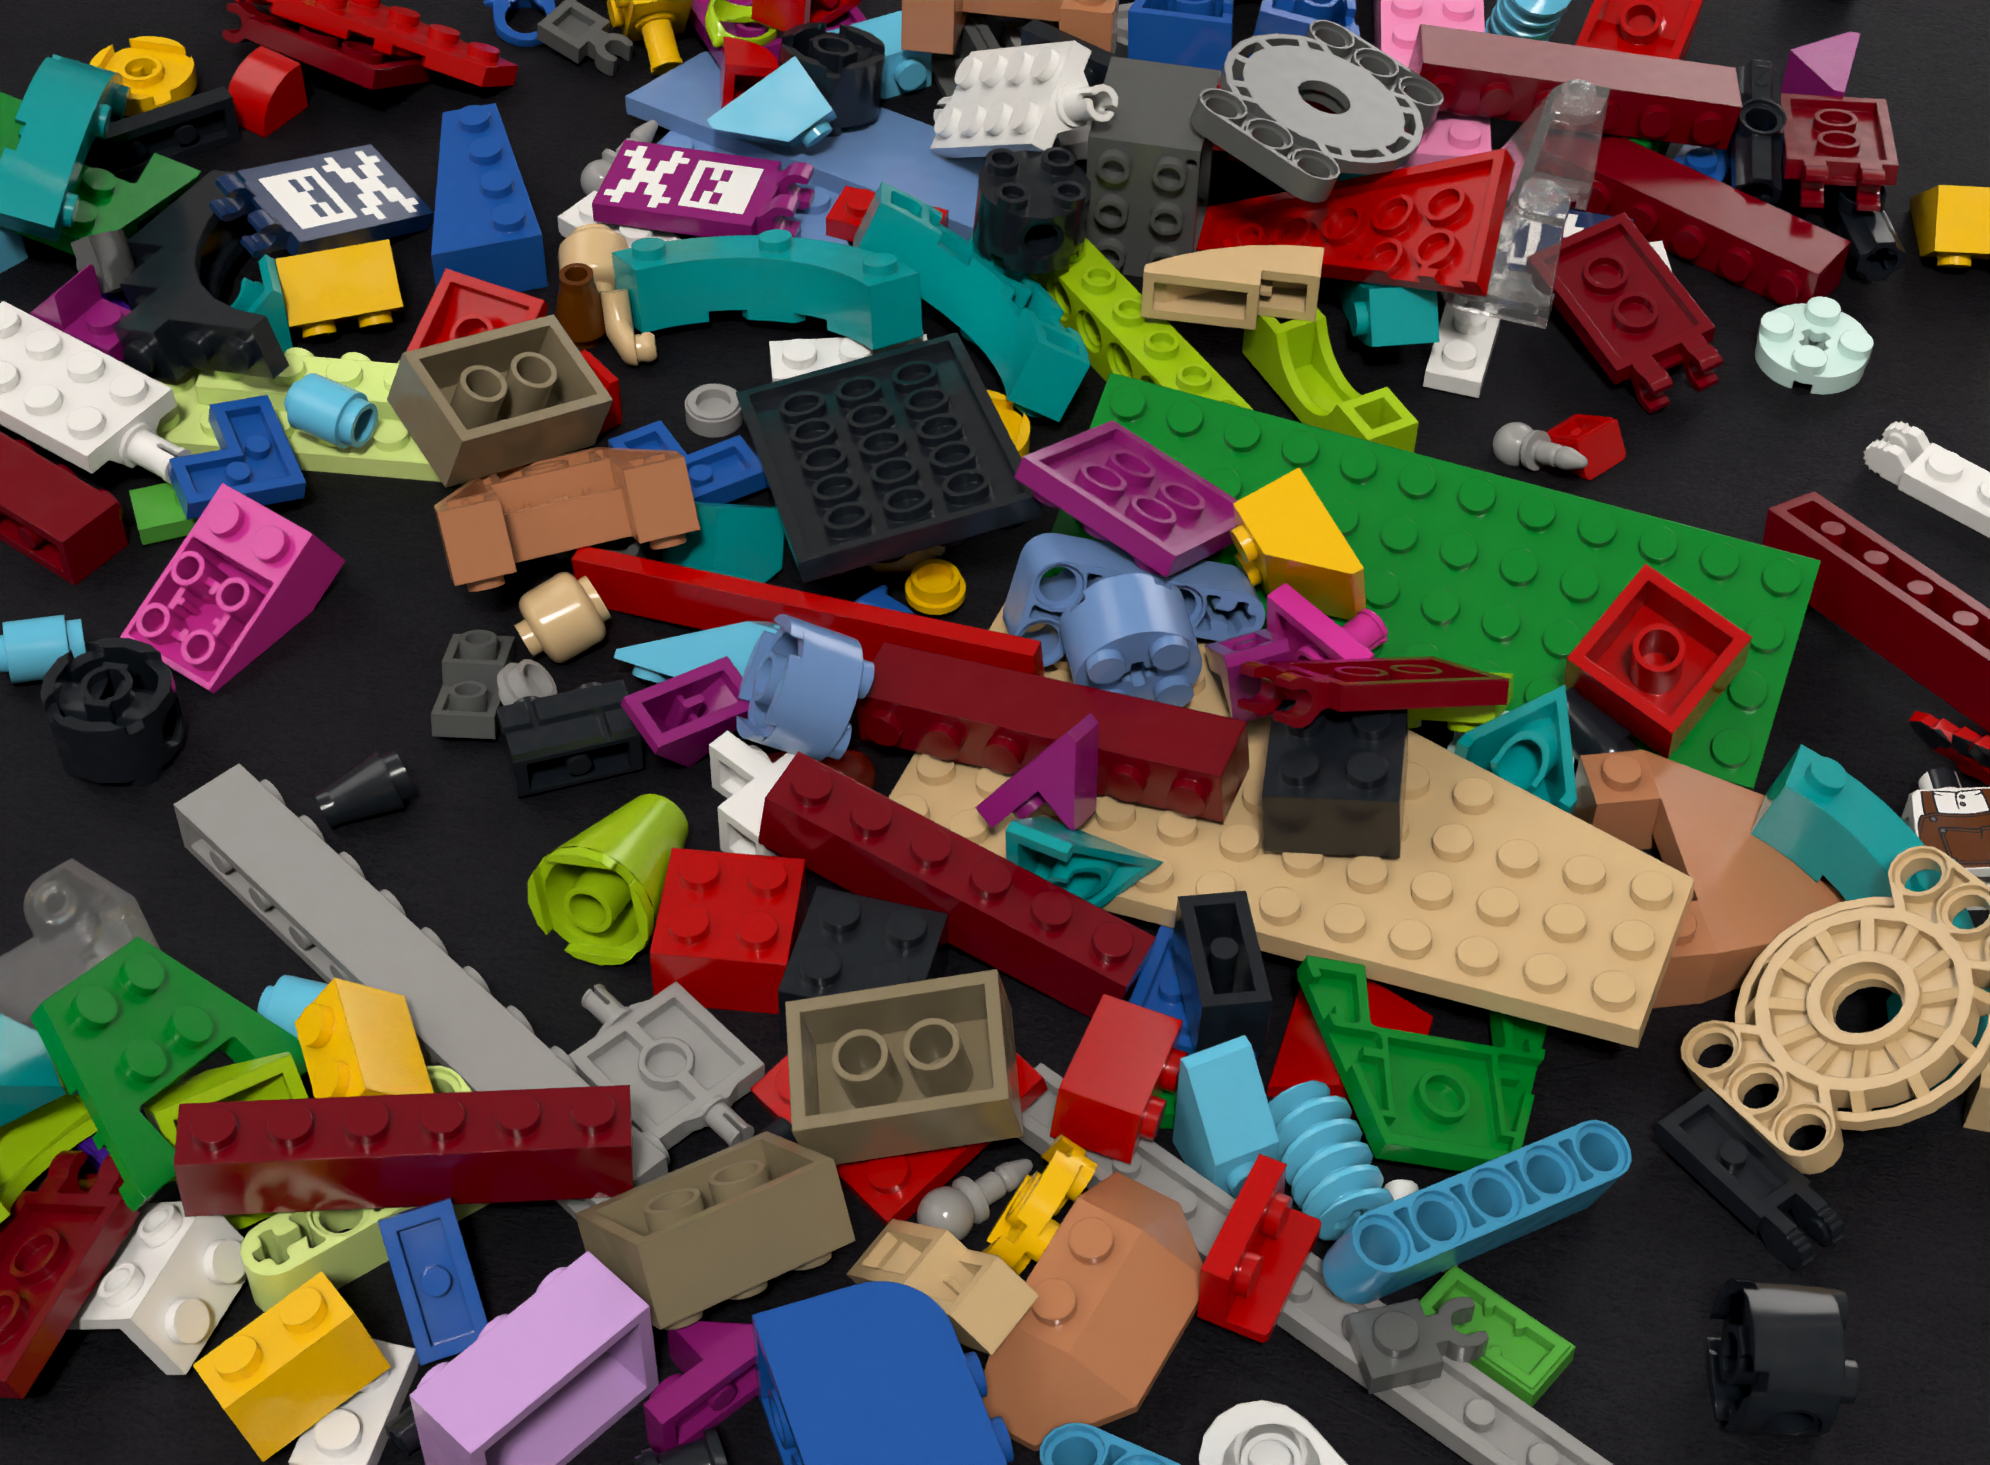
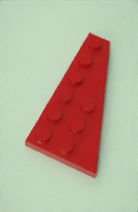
(401, 33)
(1400, 228)

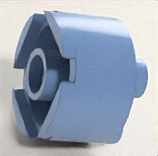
(1133, 640)
(803, 689)

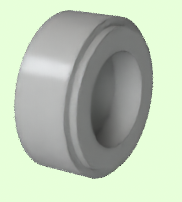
(713, 410)

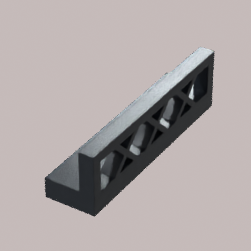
(170, 130)

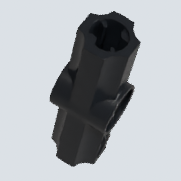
(1756, 139)
(1873, 240)

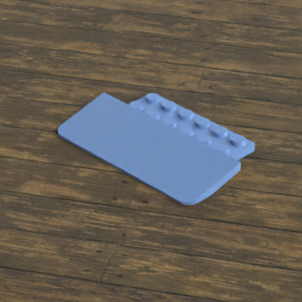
(861, 157)

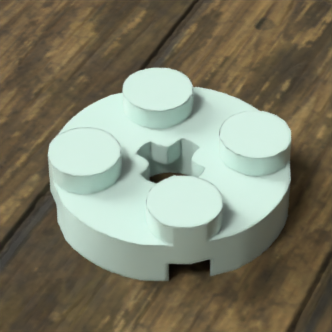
(1813, 346)

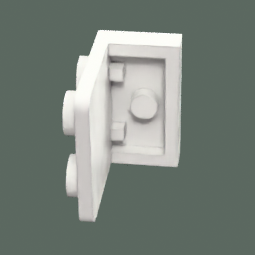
(168, 1284)

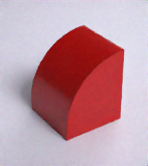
(743, 67)
(267, 91)

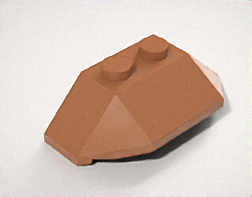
(1106, 1315)

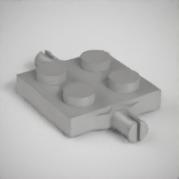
(676, 1060)

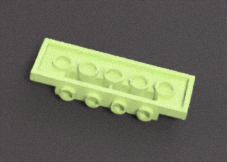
(387, 453)

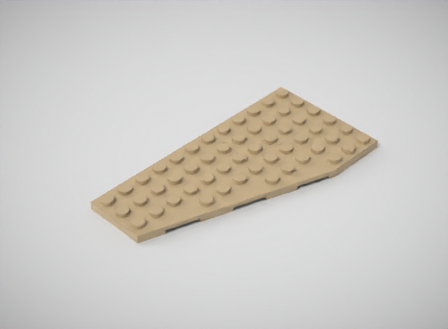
(1483, 908)

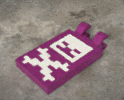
(700, 191)

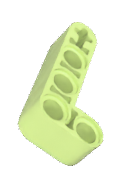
(299, 1245)

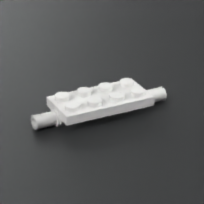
(1018, 100)
(80, 398)

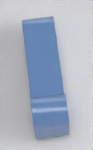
(1215, 593)

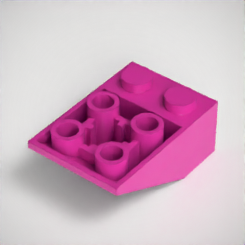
(232, 589)

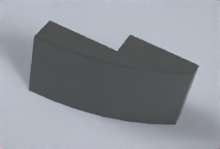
(108, 255)
(470, 686)

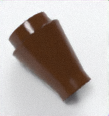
(580, 306)

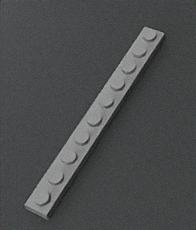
(1458, 1409)

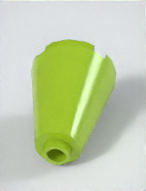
(609, 881)

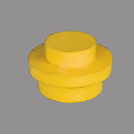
(935, 587)

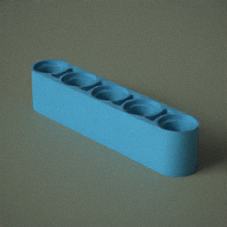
(1475, 1211)

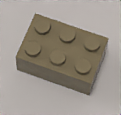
(499, 399)
(904, 1068)
(720, 1227)

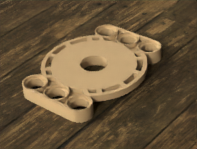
(1808, 970)

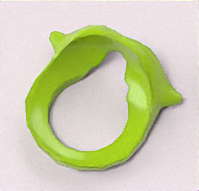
(728, 12)

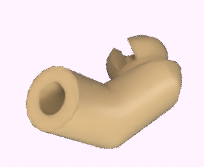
(620, 329)

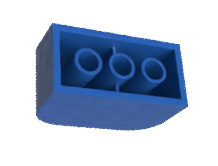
(873, 1382)

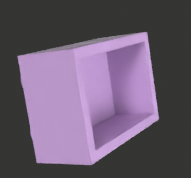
(541, 1376)

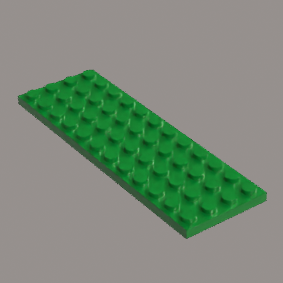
(1490, 562)

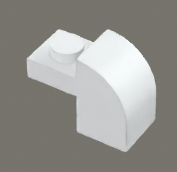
(745, 778)

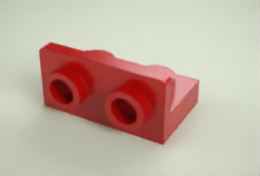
(1256, 1255)

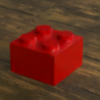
(1657, 660)
(728, 927)

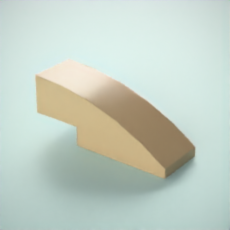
(1234, 285)
(971, 1286)

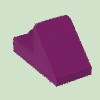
(84, 314)
(1229, 654)
(1059, 775)
(714, 1385)

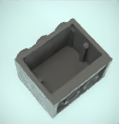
(1149, 165)

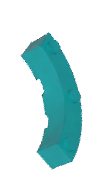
(59, 121)
(771, 280)
(992, 305)
(1386, 312)
(1844, 833)

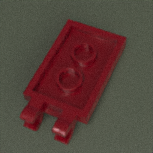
(348, 59)
(1838, 144)
(1633, 311)
(1368, 686)
(52, 1260)

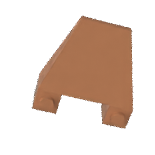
(937, 24)
(564, 507)
(1703, 829)

